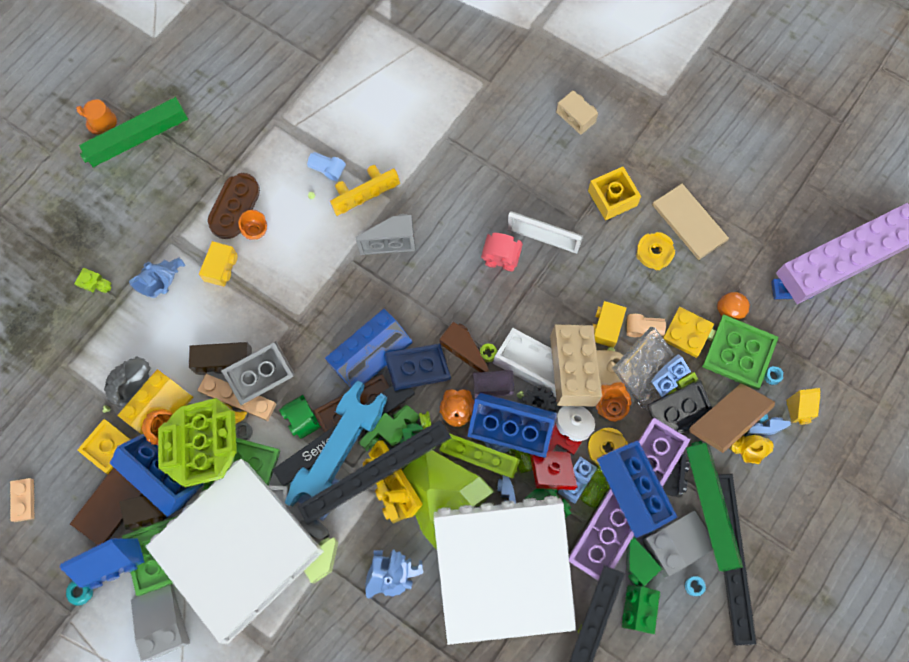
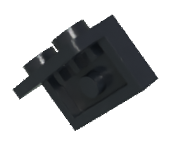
(675, 483)

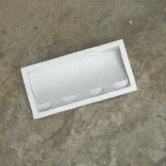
(544, 232)
(527, 359)

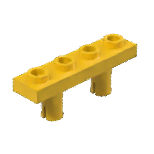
(378, 184)
(399, 486)

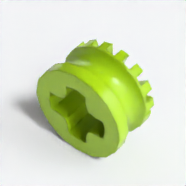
(491, 347)
(425, 419)

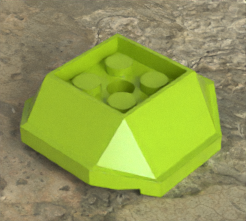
(182, 439)

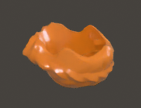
(614, 397)
(457, 402)
(153, 422)

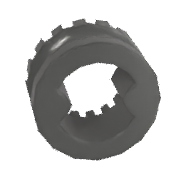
(249, 430)

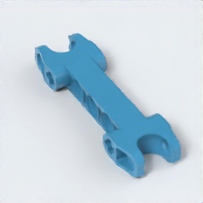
(354, 418)

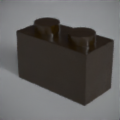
(139, 512)

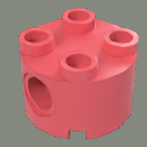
(501, 251)

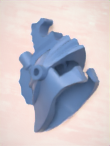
(156, 277)
(390, 574)

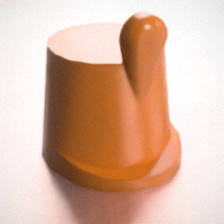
(98, 116)

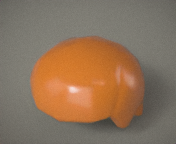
(252, 224)
(734, 305)

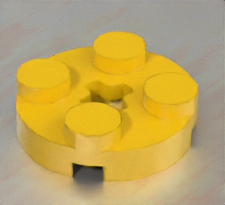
(652, 260)
(601, 438)

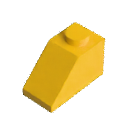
(804, 406)

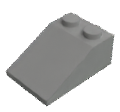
(388, 237)
(258, 373)
(679, 544)
(158, 623)

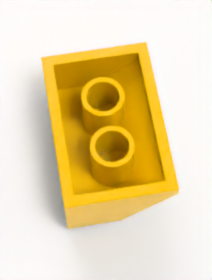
(155, 394)

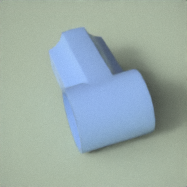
(330, 167)

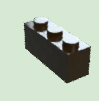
(216, 356)

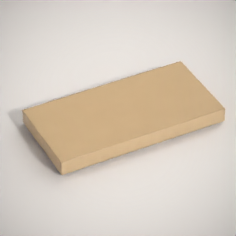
(690, 221)

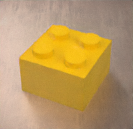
(614, 193)

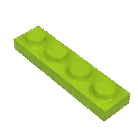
(480, 456)

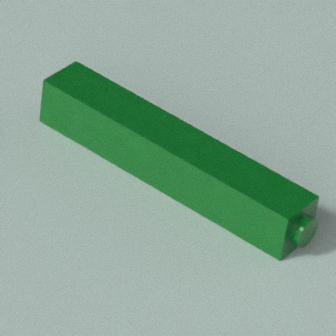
(132, 132)
(714, 507)

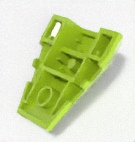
(443, 485)

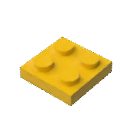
(688, 332)
(102, 444)

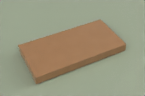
(732, 417)

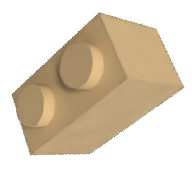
(577, 112)

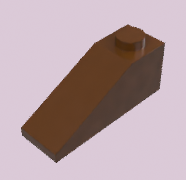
(460, 343)

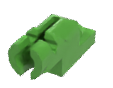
(390, 428)

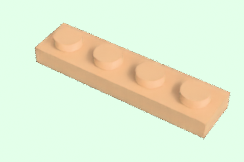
(221, 390)

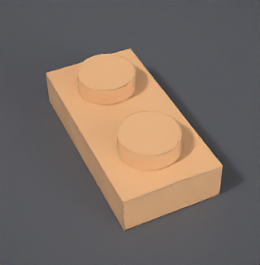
(22, 500)

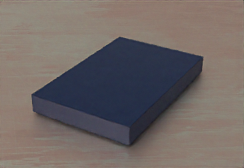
(417, 366)

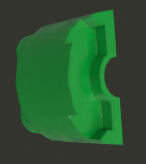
(300, 416)

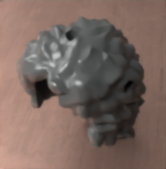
(126, 381)

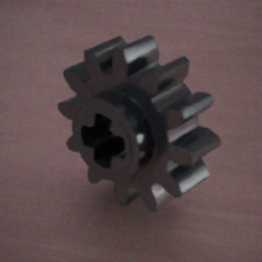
(540, 395)

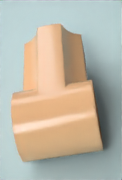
(638, 325)

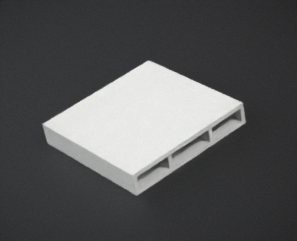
(233, 551)
(504, 570)

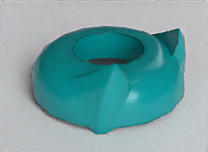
(84, 598)

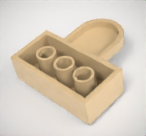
(579, 366)

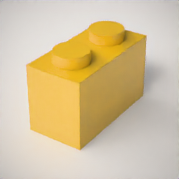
(218, 264)
(609, 323)

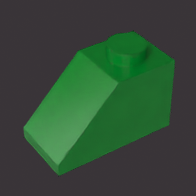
(640, 564)

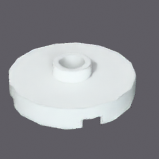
(575, 430)

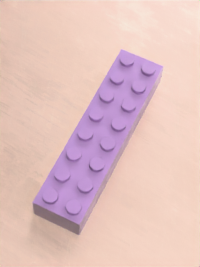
(846, 255)
(608, 529)

